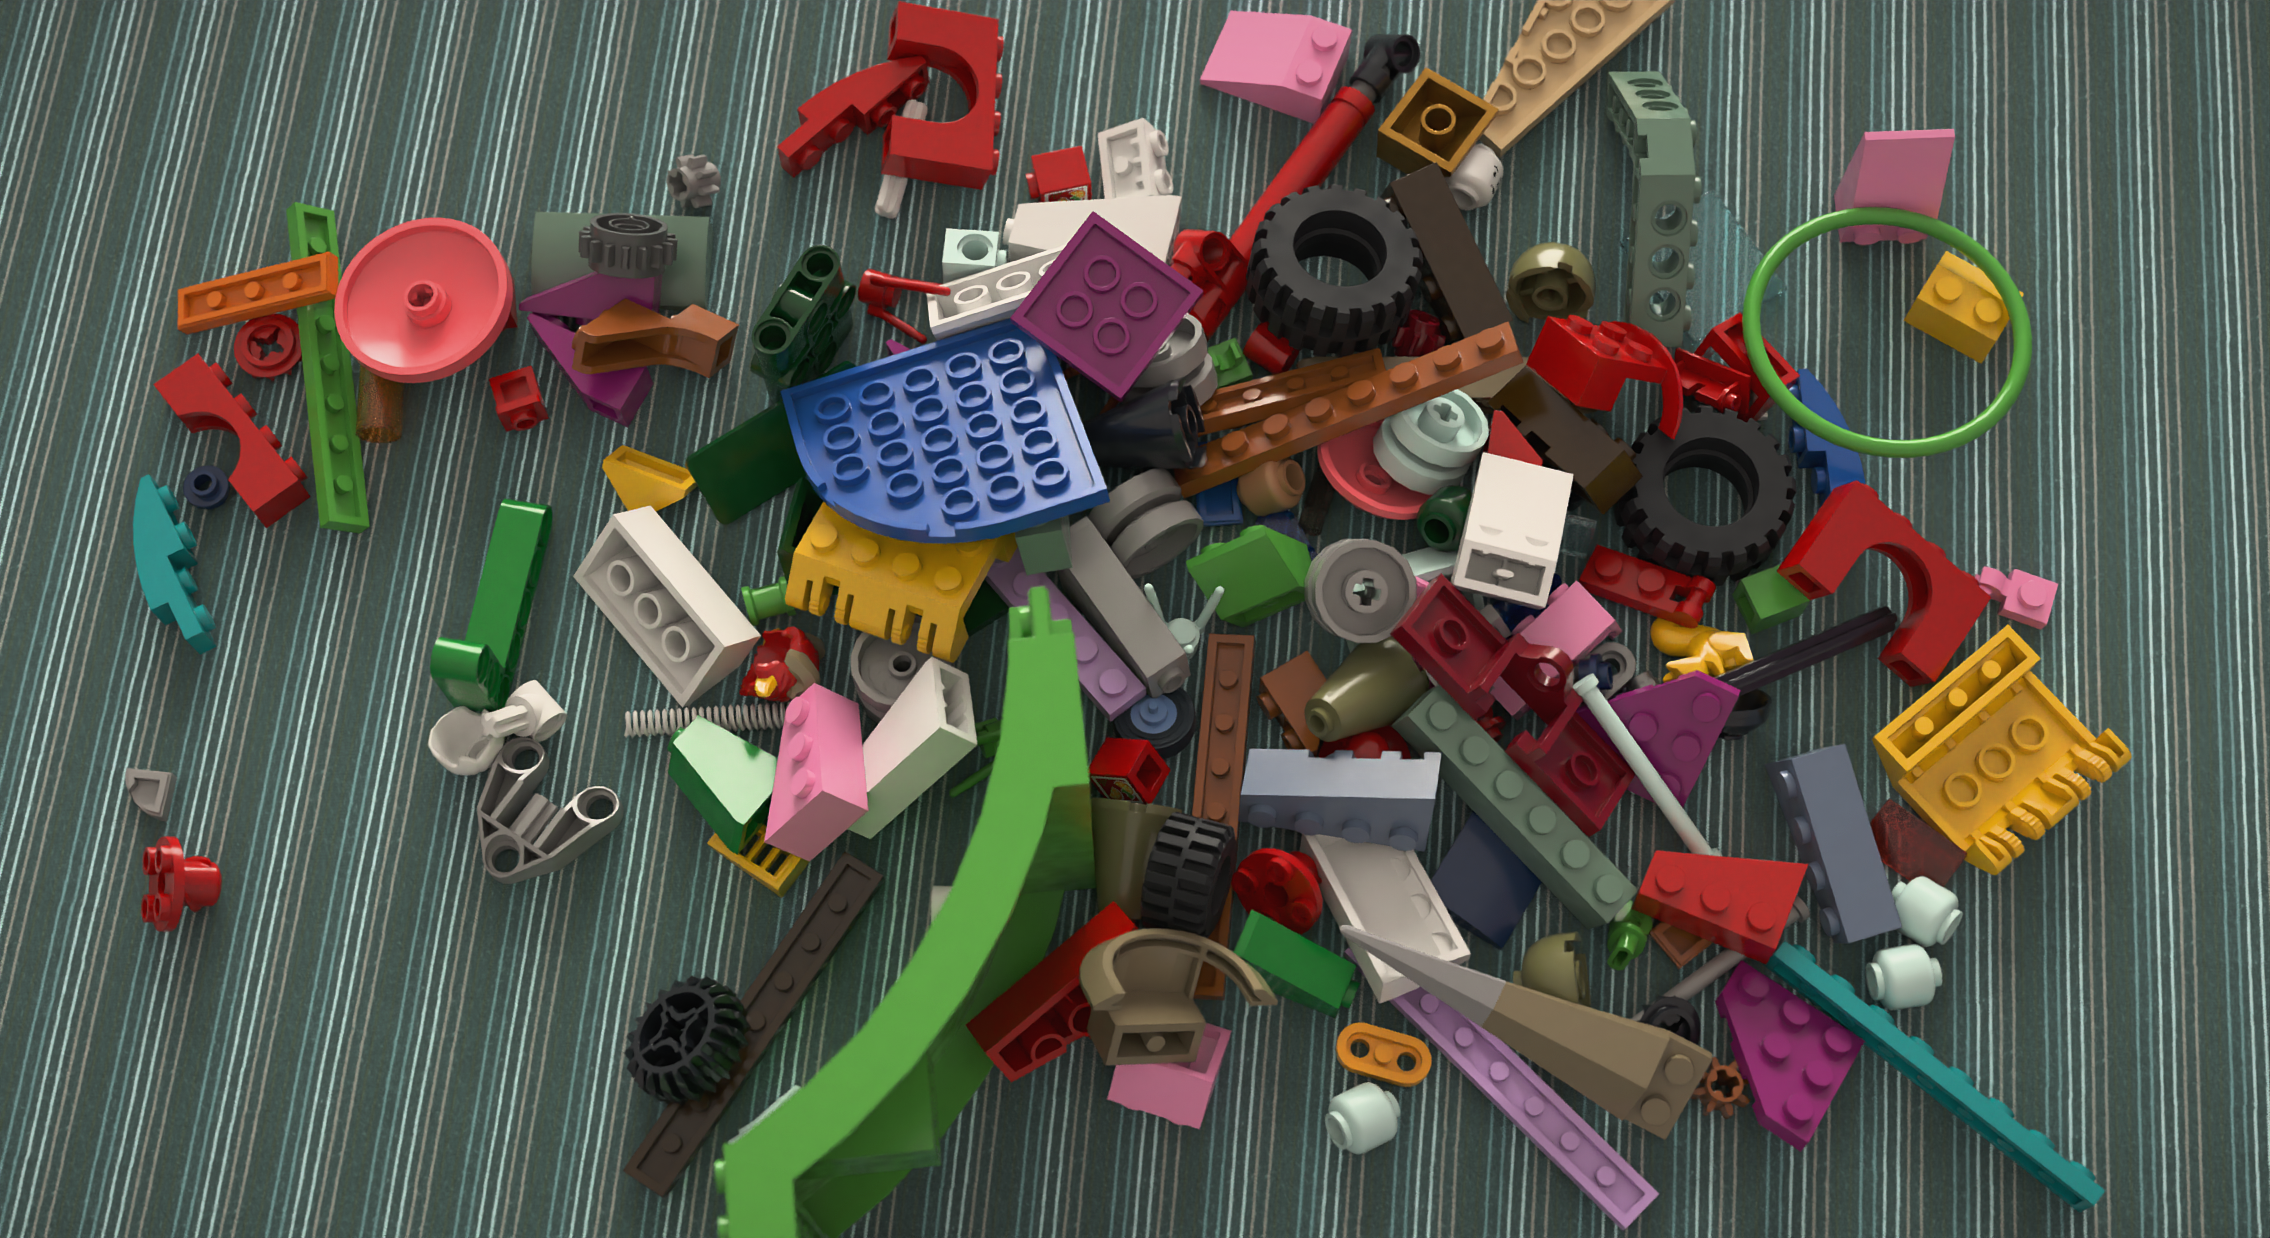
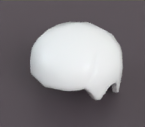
(461, 745)

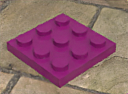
(1106, 306)

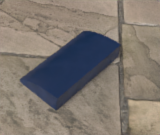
(1484, 883)

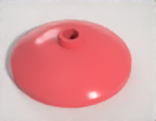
(1361, 480)

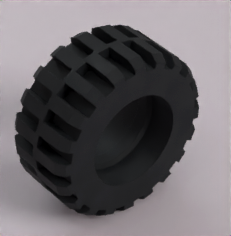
(1341, 227)
(1740, 456)

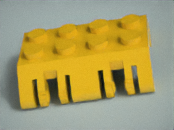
(891, 581)
(1994, 754)

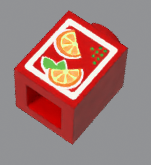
(1059, 176)
(1128, 770)

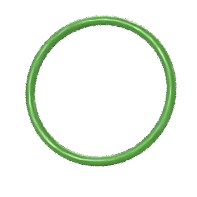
(1861, 443)

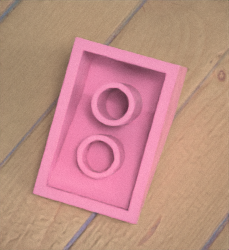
(1279, 61)
(1895, 172)

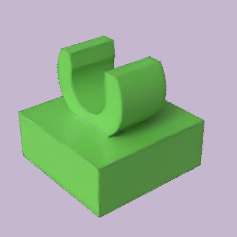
(1230, 363)

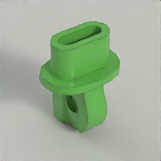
(1627, 936)

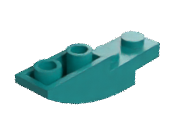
(163, 563)

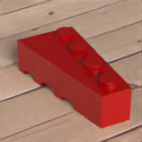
(1047, 1005)

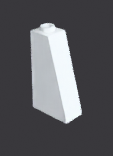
(1048, 225)
(916, 743)

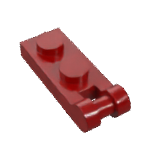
(1646, 586)

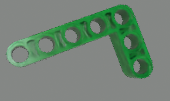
(483, 666)

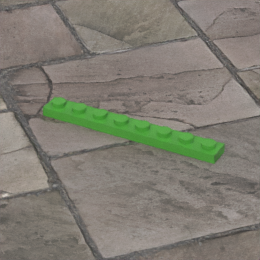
(328, 386)

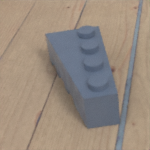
(1342, 795)
(1836, 842)

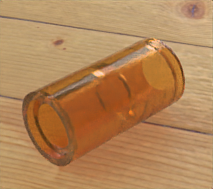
(379, 408)

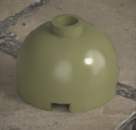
(1551, 282)
(1556, 969)

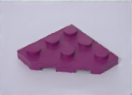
(1672, 726)
(1785, 1052)

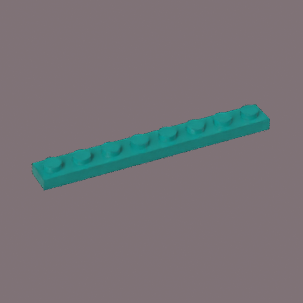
(1946, 1085)

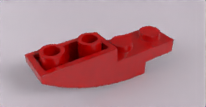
(860, 100)

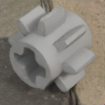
(693, 181)

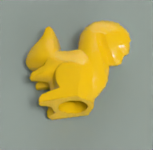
(1704, 648)

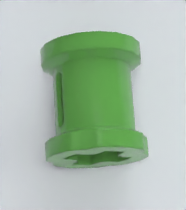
(766, 601)

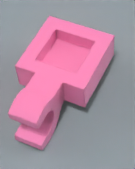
(2021, 595)

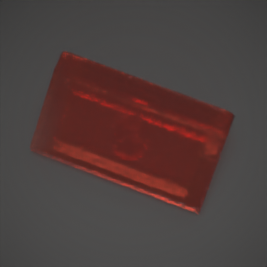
(1914, 846)

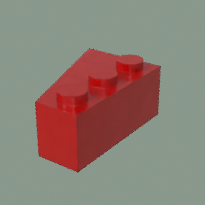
(1722, 898)

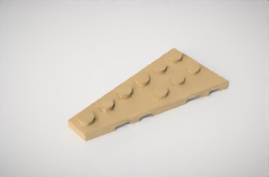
(1557, 54)

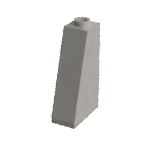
(1122, 612)

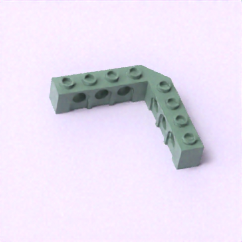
(1664, 173)

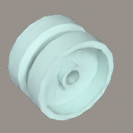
(1432, 442)

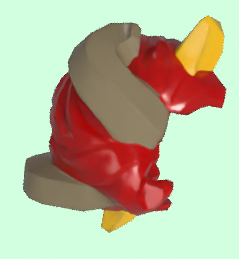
(784, 665)

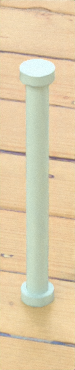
(1642, 766)

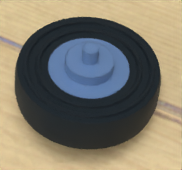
(1163, 720)

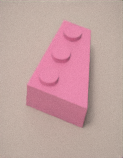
(1570, 623)

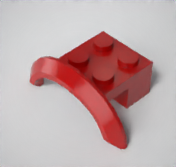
(1594, 360)

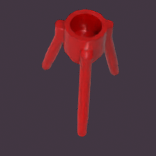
(885, 290)

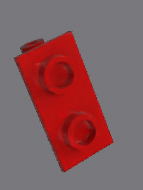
(1713, 382)

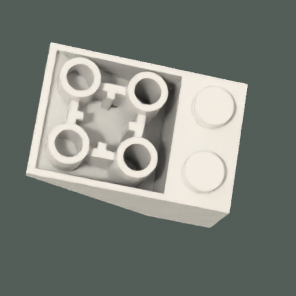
(1512, 531)

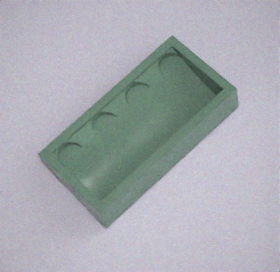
(683, 283)

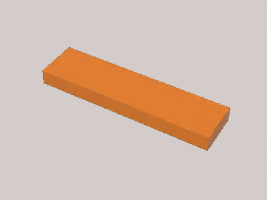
(258, 293)

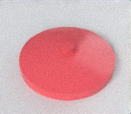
(423, 300)

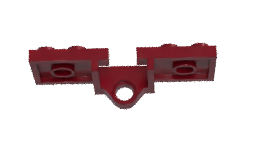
(1468, 658)

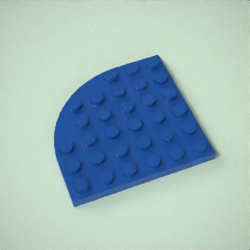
(948, 440)

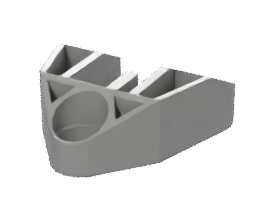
(563, 839)

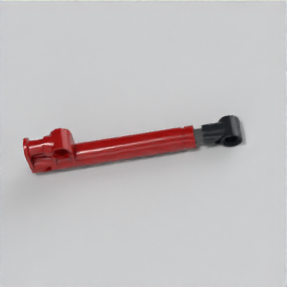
(1221, 263)

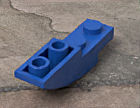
(1830, 463)

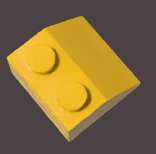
(1960, 308)

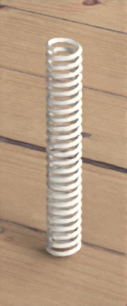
(757, 724)

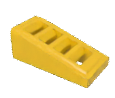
(783, 877)

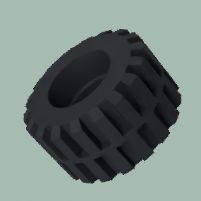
(1188, 875)

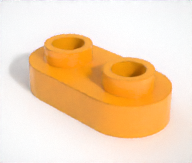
(1383, 1051)

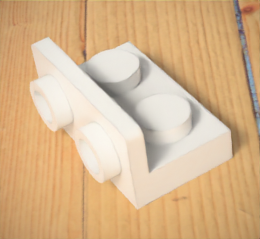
(1134, 161)

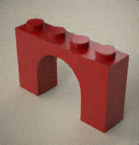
(967, 51)
(1940, 596)

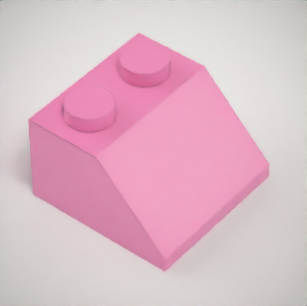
(1173, 1089)

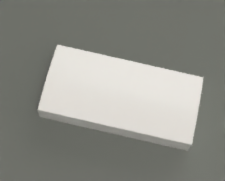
(1388, 897)

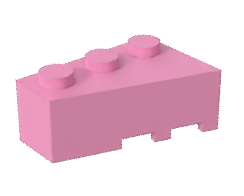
(817, 774)

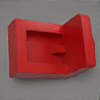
(518, 399)

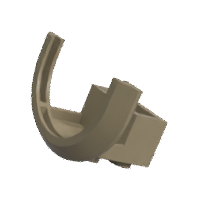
(1145, 993)

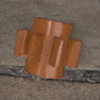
(1715, 1099)

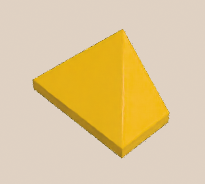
(646, 479)

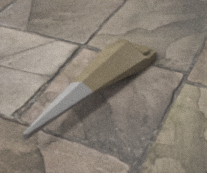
(1612, 1060)

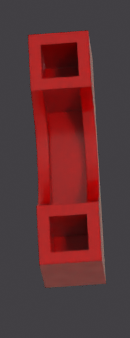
(261, 476)

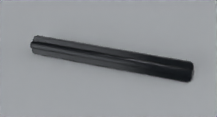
(1810, 650)

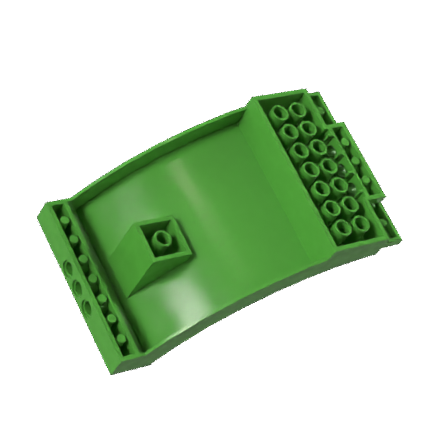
(915, 1063)

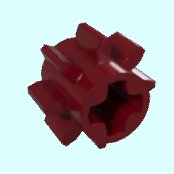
(1418, 335)

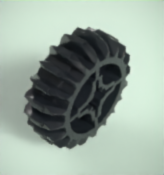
(687, 1040)

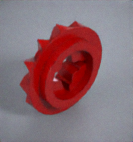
(265, 331)

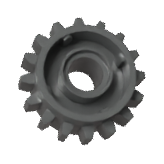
(627, 245)

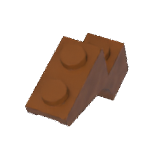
(639, 337)

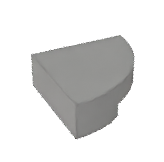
(151, 791)

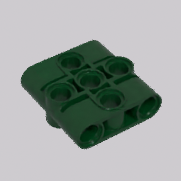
(803, 323)

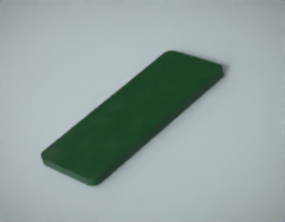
(749, 462)

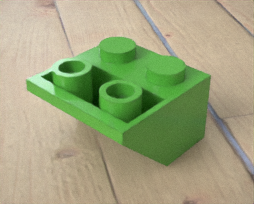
(1258, 572)

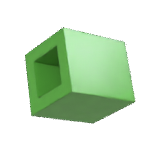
(1768, 600)

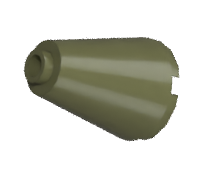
(1366, 691)
(1122, 849)

